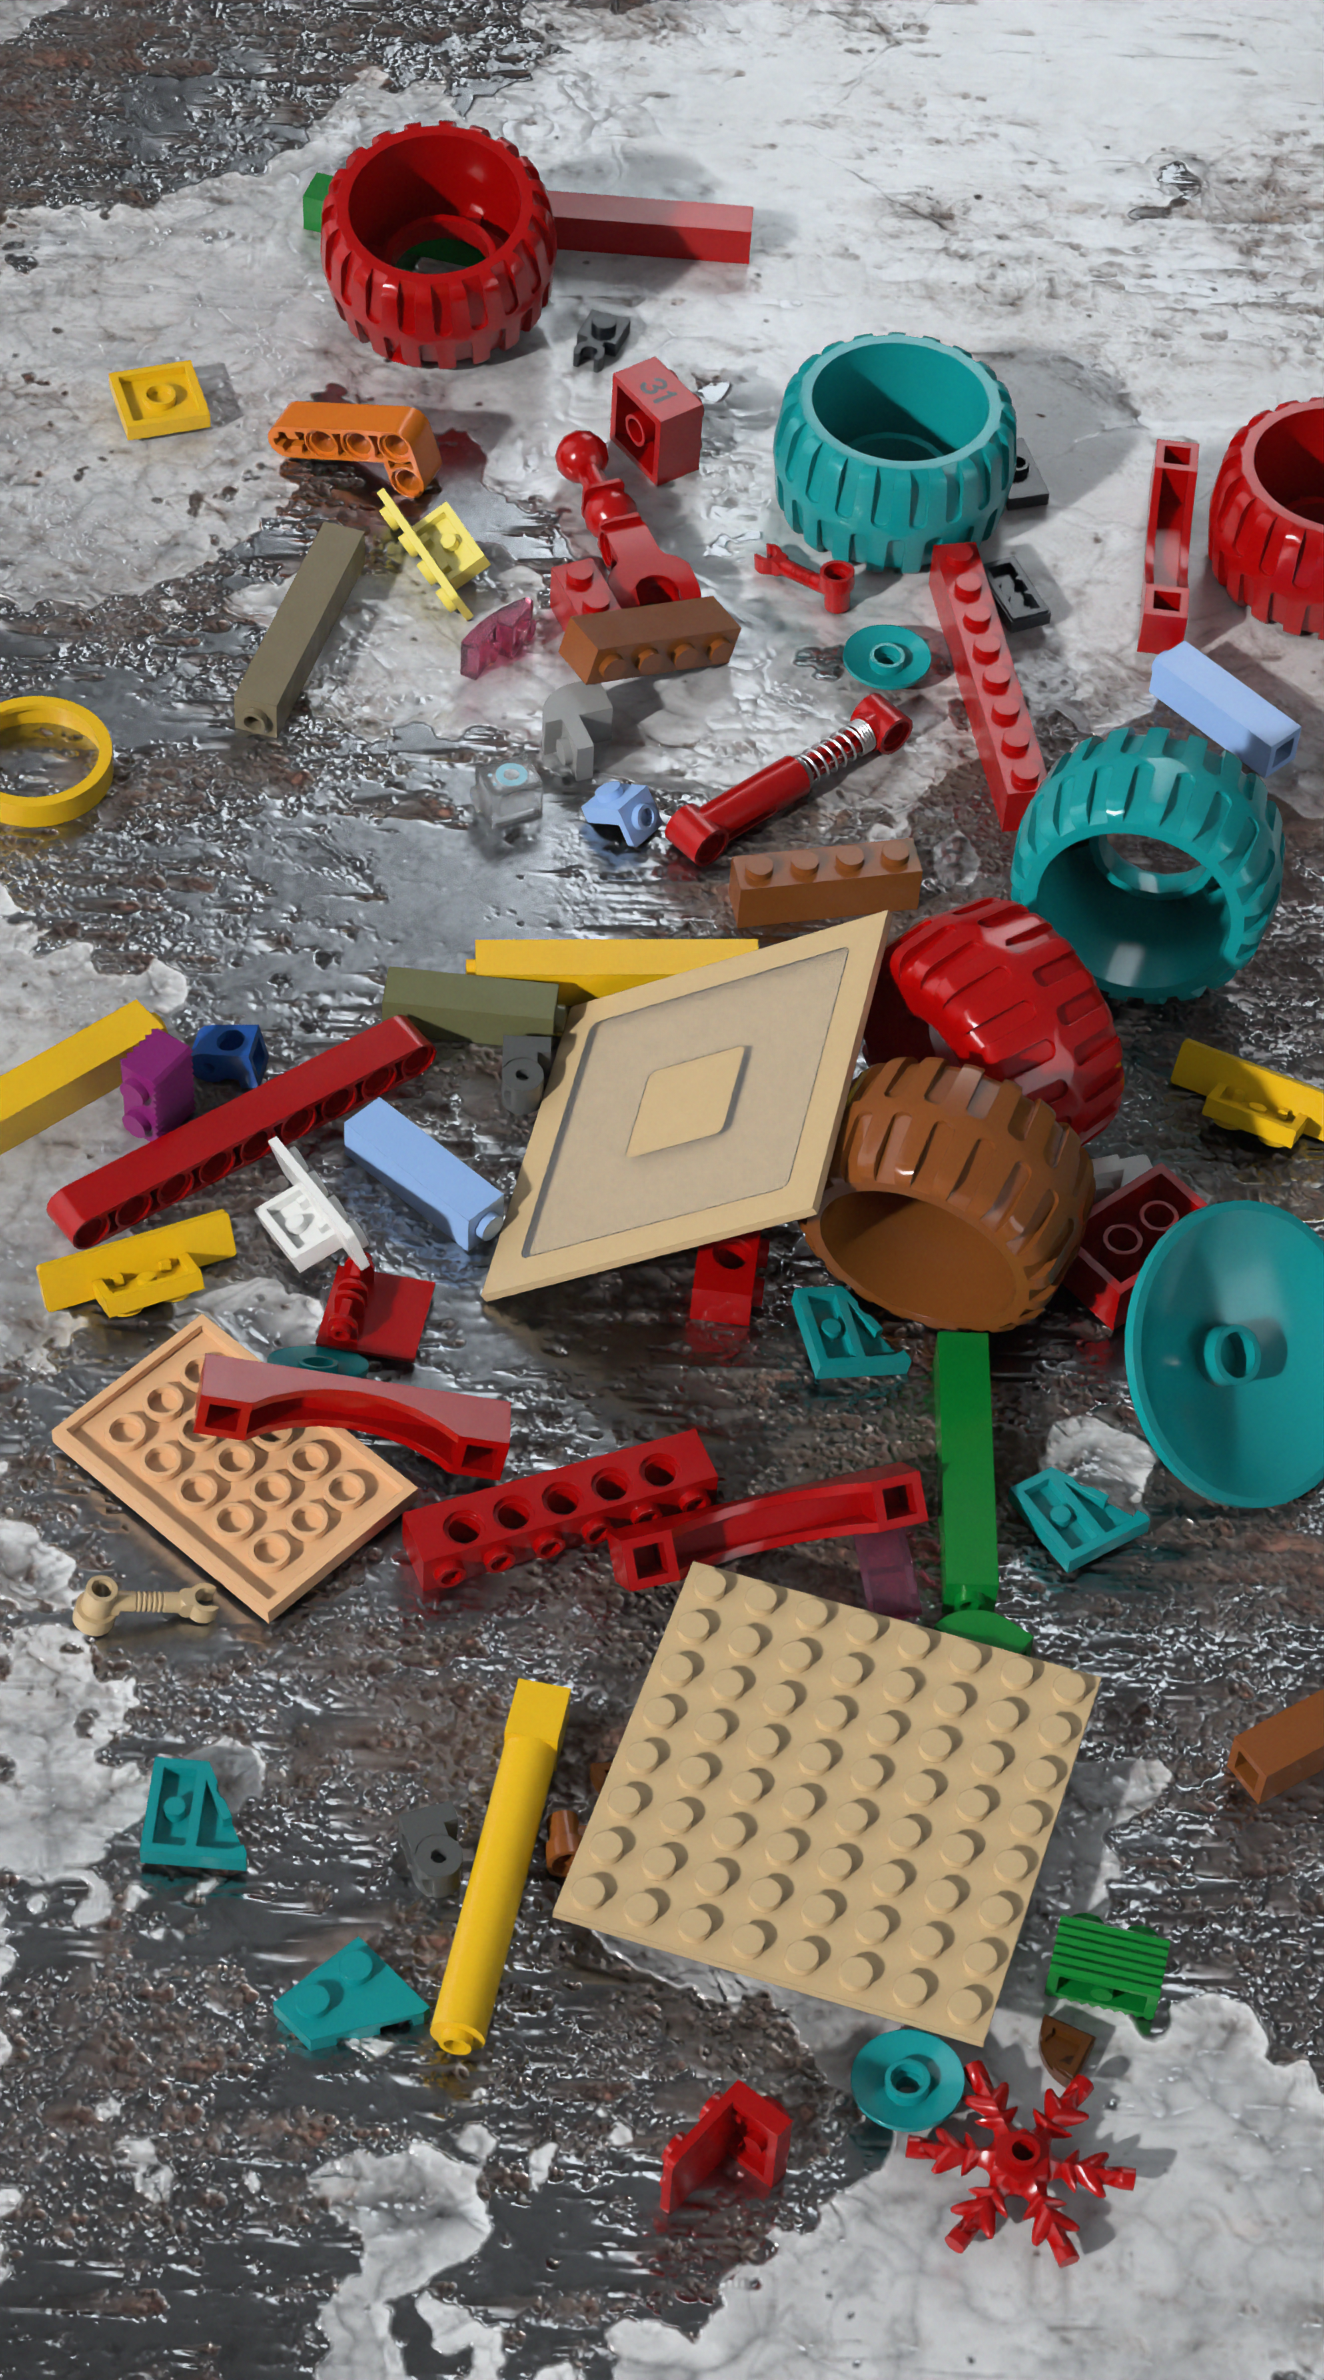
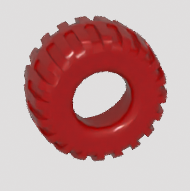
(432, 188)
(1271, 517)
(1004, 996)

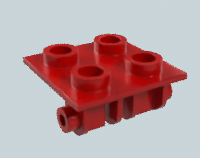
(375, 1313)

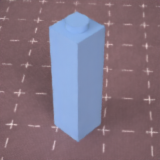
(1224, 708)
(424, 1174)

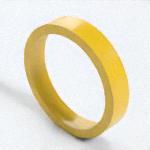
(72, 802)

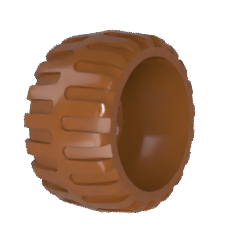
(951, 1197)

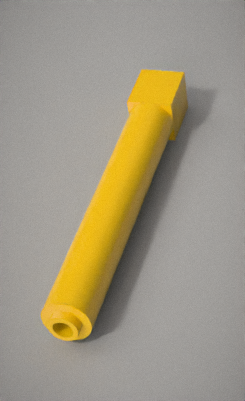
(501, 1866)

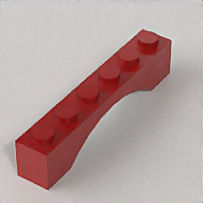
(1167, 546)
(450, 1428)
(828, 1508)

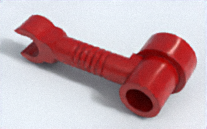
(834, 581)

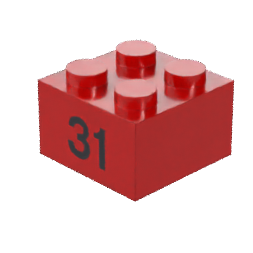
(656, 421)

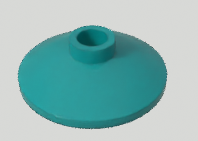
(887, 657)
(321, 1360)
(912, 2061)

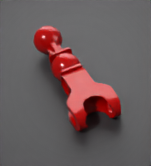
(636, 565)

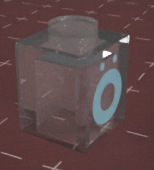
(507, 791)

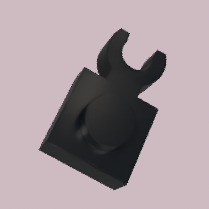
(600, 336)

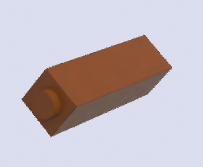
(1280, 1749)

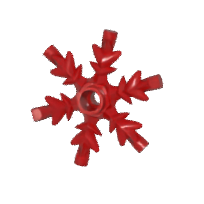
(1020, 2163)

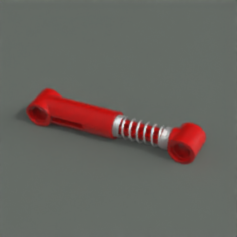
(707, 829)

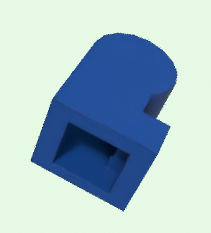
(230, 1054)

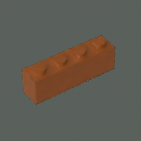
(649, 640)
(825, 882)

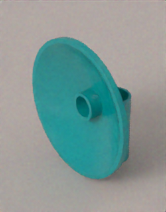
(1232, 1353)

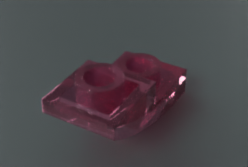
(497, 635)
(888, 1574)

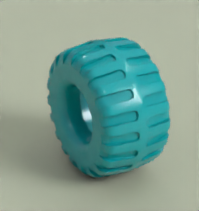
(894, 450)
(1143, 927)

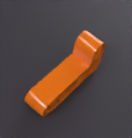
(362, 433)

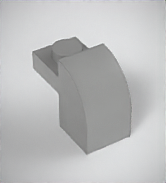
(574, 721)

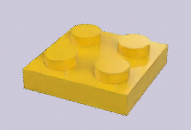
(159, 400)

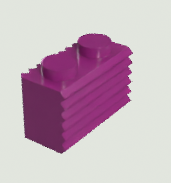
(157, 1086)

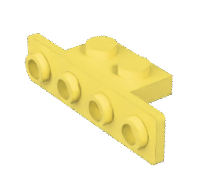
(445, 547)

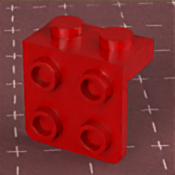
(734, 2123)

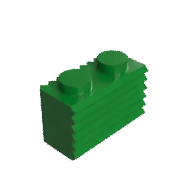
(1107, 1965)

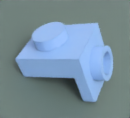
(626, 806)

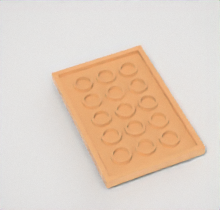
(251, 1512)

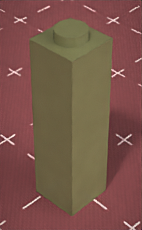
(472, 1005)

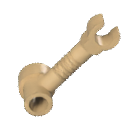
(102, 1602)

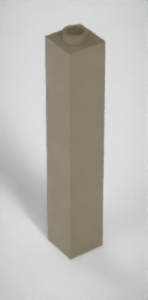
(299, 630)

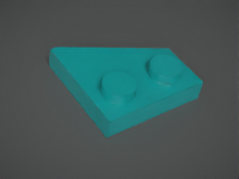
(842, 1337)
(1073, 1518)
(189, 1819)
(348, 1999)

